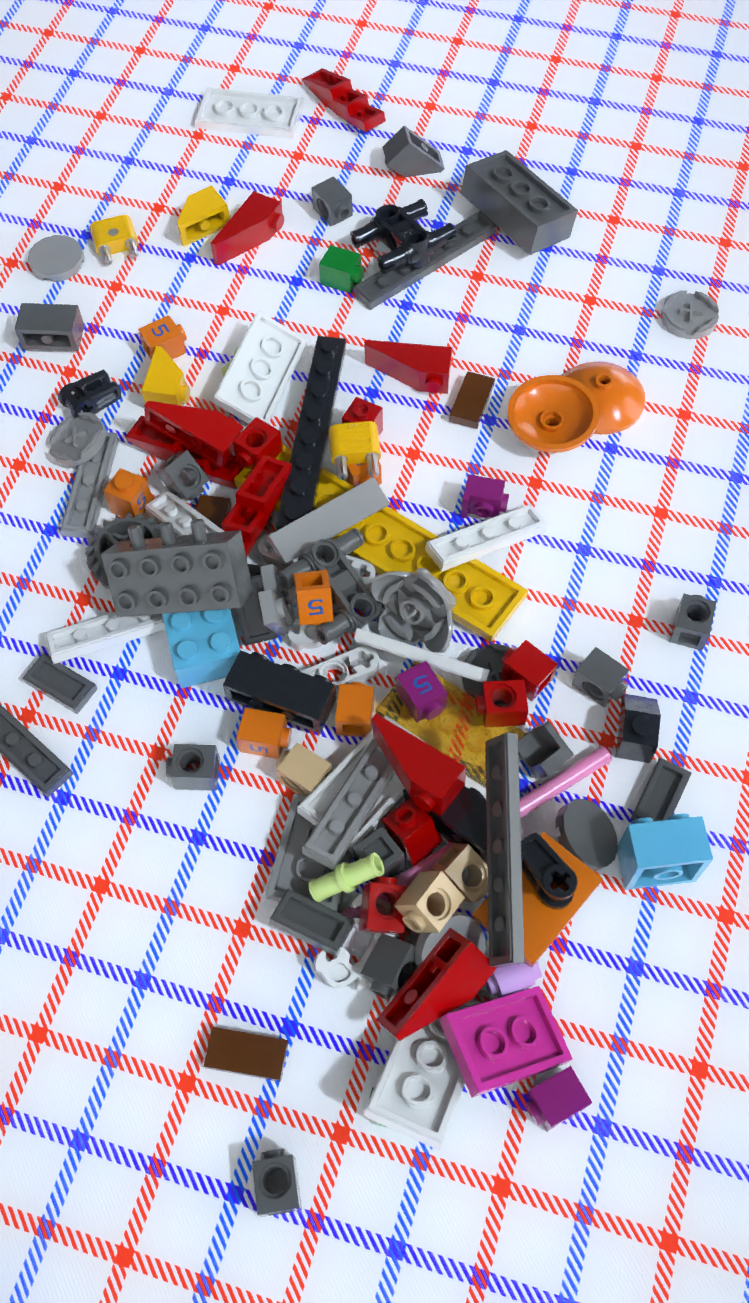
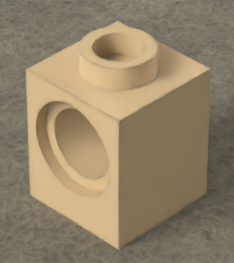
(302, 769)
(453, 864)
(442, 902)

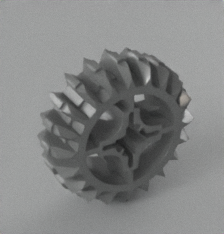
(111, 534)

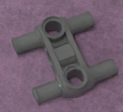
(346, 586)

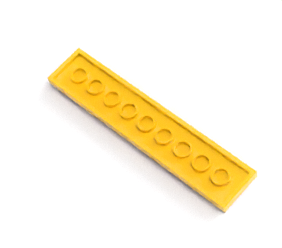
(397, 544)

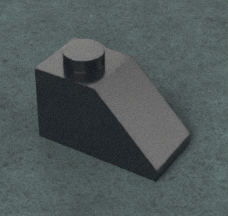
(638, 728)

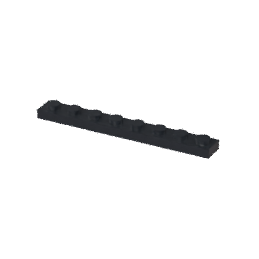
(312, 430)

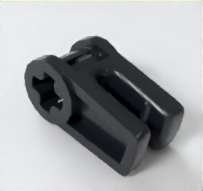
(90, 394)
(545, 866)

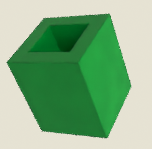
(340, 269)

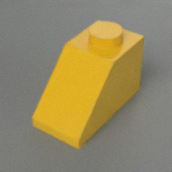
(202, 215)
(165, 380)

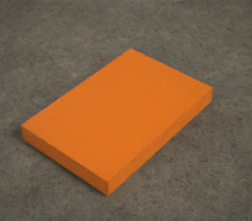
(540, 922)

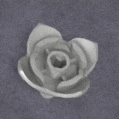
(414, 608)

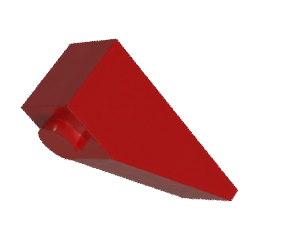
(248, 228)
(416, 365)
(198, 429)
(425, 772)
(440, 984)

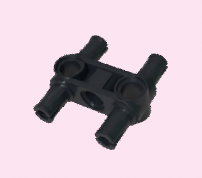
(403, 236)

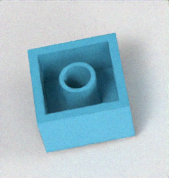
(201, 645)
(664, 851)

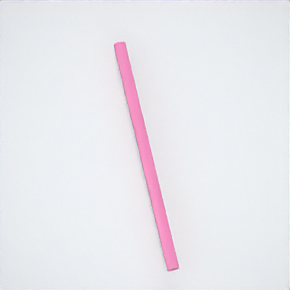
(528, 803)

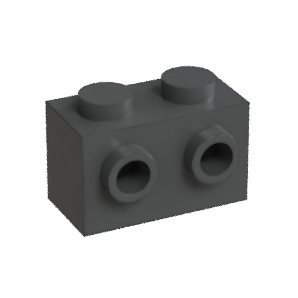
(49, 326)

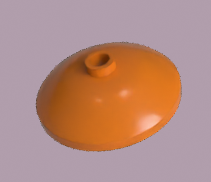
(616, 392)
(554, 402)

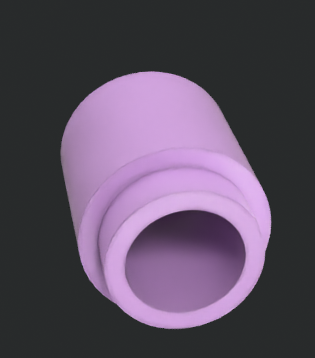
(512, 979)

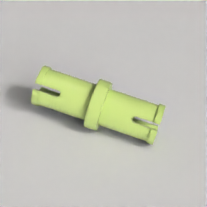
(346, 877)

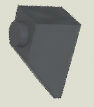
(411, 155)

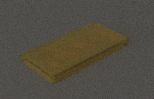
(454, 732)

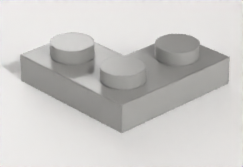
(275, 611)

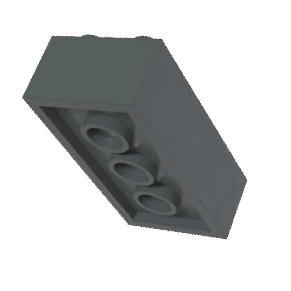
(518, 201)
(177, 571)

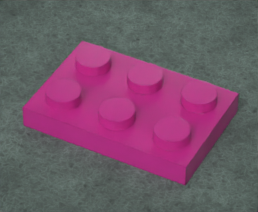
(505, 1040)

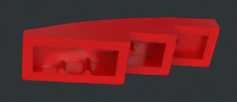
(347, 103)
(164, 447)
(257, 500)

